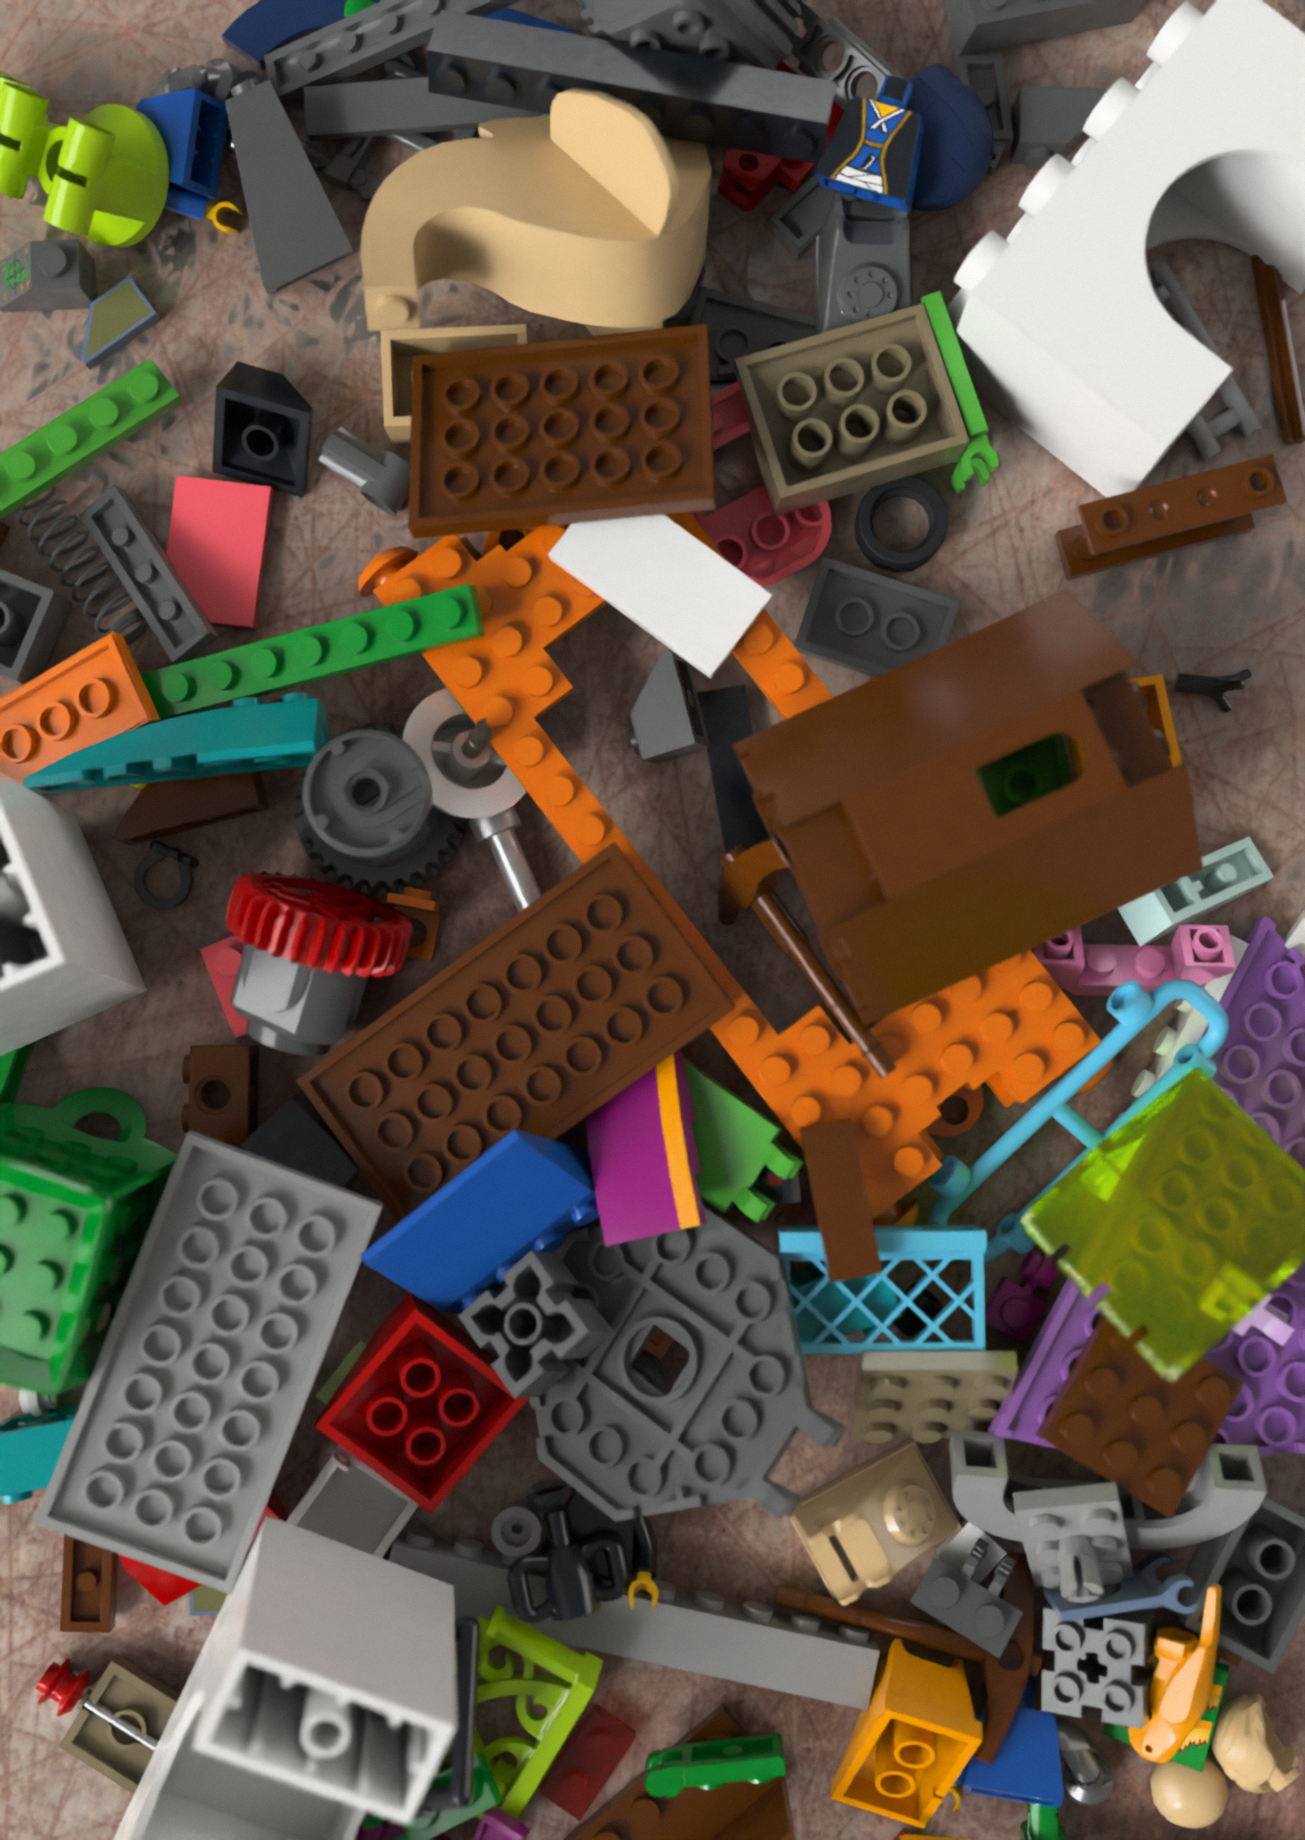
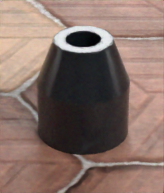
(910, 1322)

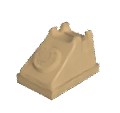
(874, 1521)

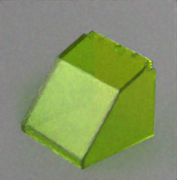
(1181, 1219)

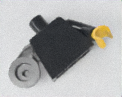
(519, 1528)

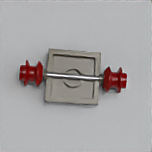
(116, 1720)

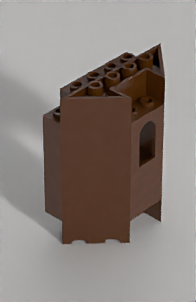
(898, 835)

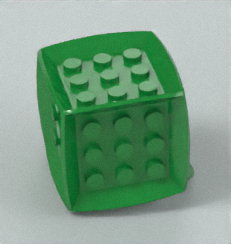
(70, 1232)

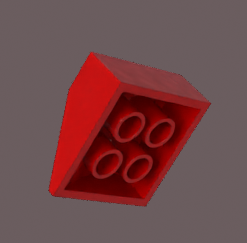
(419, 1403)

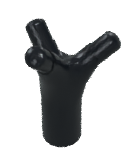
(1212, 686)

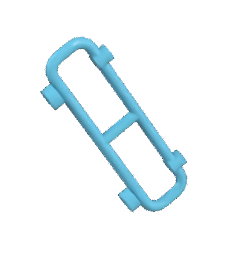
(1133, 1010)

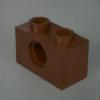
(239, 1070)

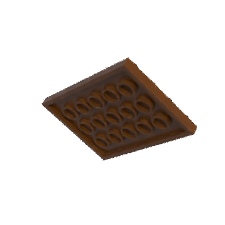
(562, 432)

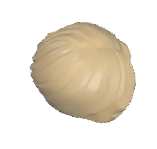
(1250, 1748)

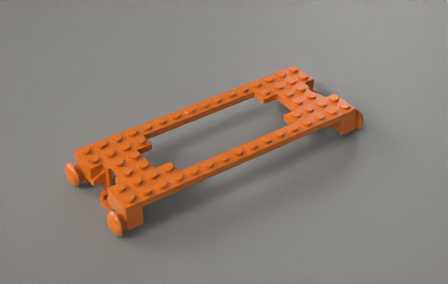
(992, 1028)

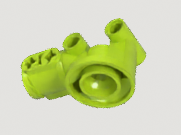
(100, 171)

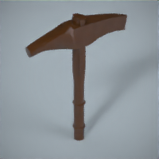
(751, 881)
(1002, 1677)

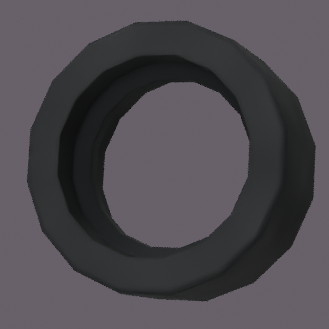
(893, 560)

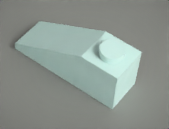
(1223, 878)

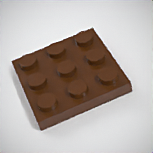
(1133, 1421)

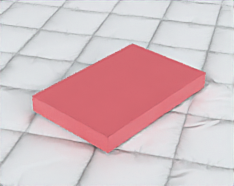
(221, 546)

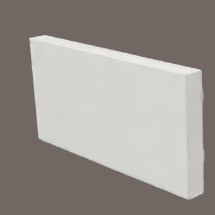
(665, 584)

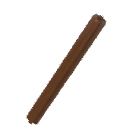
(1280, 351)

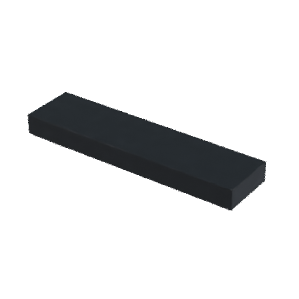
(727, 722)

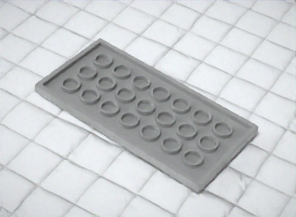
(209, 1362)

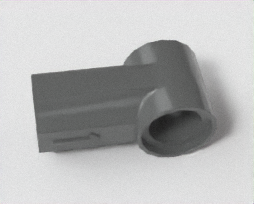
(378, 475)

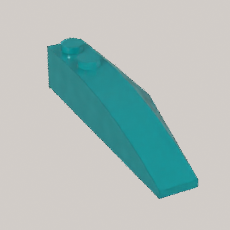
(197, 746)

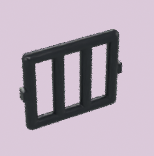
(463, 1738)

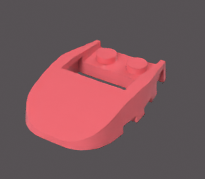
(746, 529)

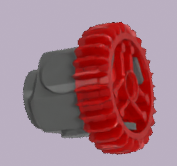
(308, 957)

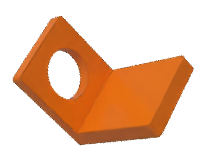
(418, 905)

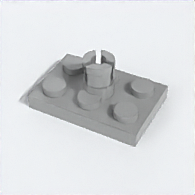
(1074, 1539)

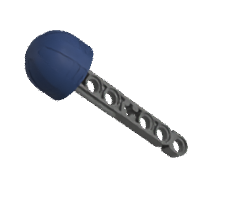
(955, 121)

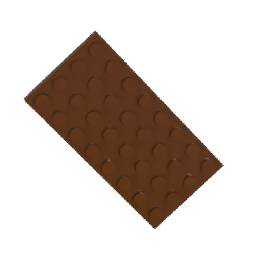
(518, 1034)

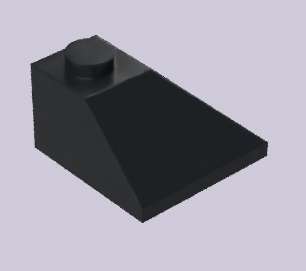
(262, 430)

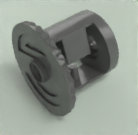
(371, 813)

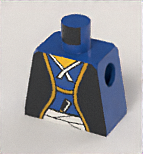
(875, 148)

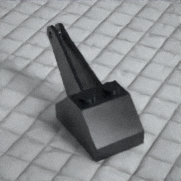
(304, 1142)

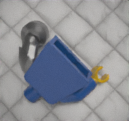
(193, 121)
(1031, 1765)

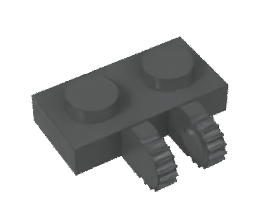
(967, 1605)

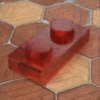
(587, 1762)

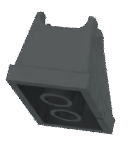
(861, 263)

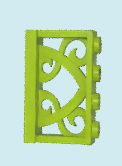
(561, 1695)

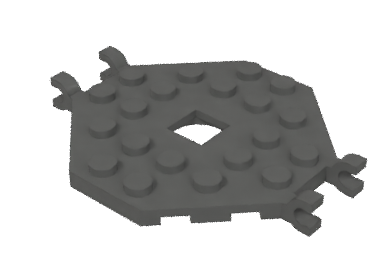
(731, 1405)

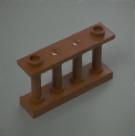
(1169, 516)

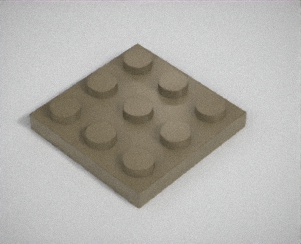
(928, 1393)

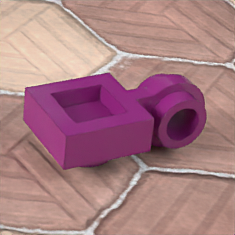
(1013, 1306)

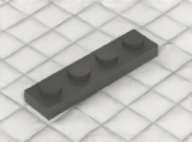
(148, 576)

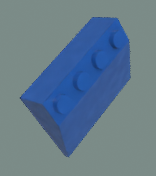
(487, 1220)

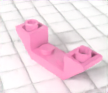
(1195, 954)

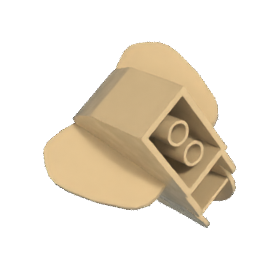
(551, 212)

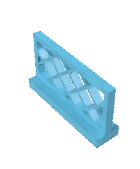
(895, 1244)

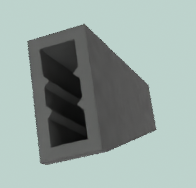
(284, 199)

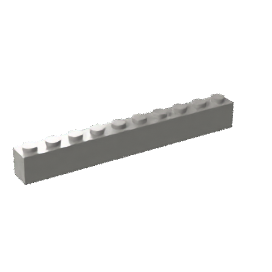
(682, 1632)

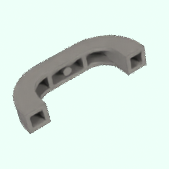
(1218, 1499)

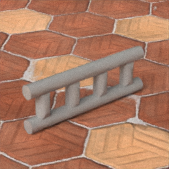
(1239, 410)

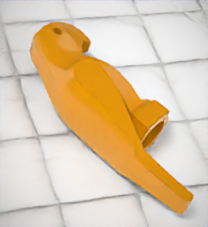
(1179, 1684)

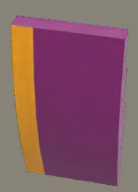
(646, 1156)

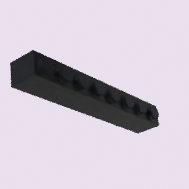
(676, 91)

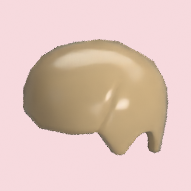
(1188, 1795)

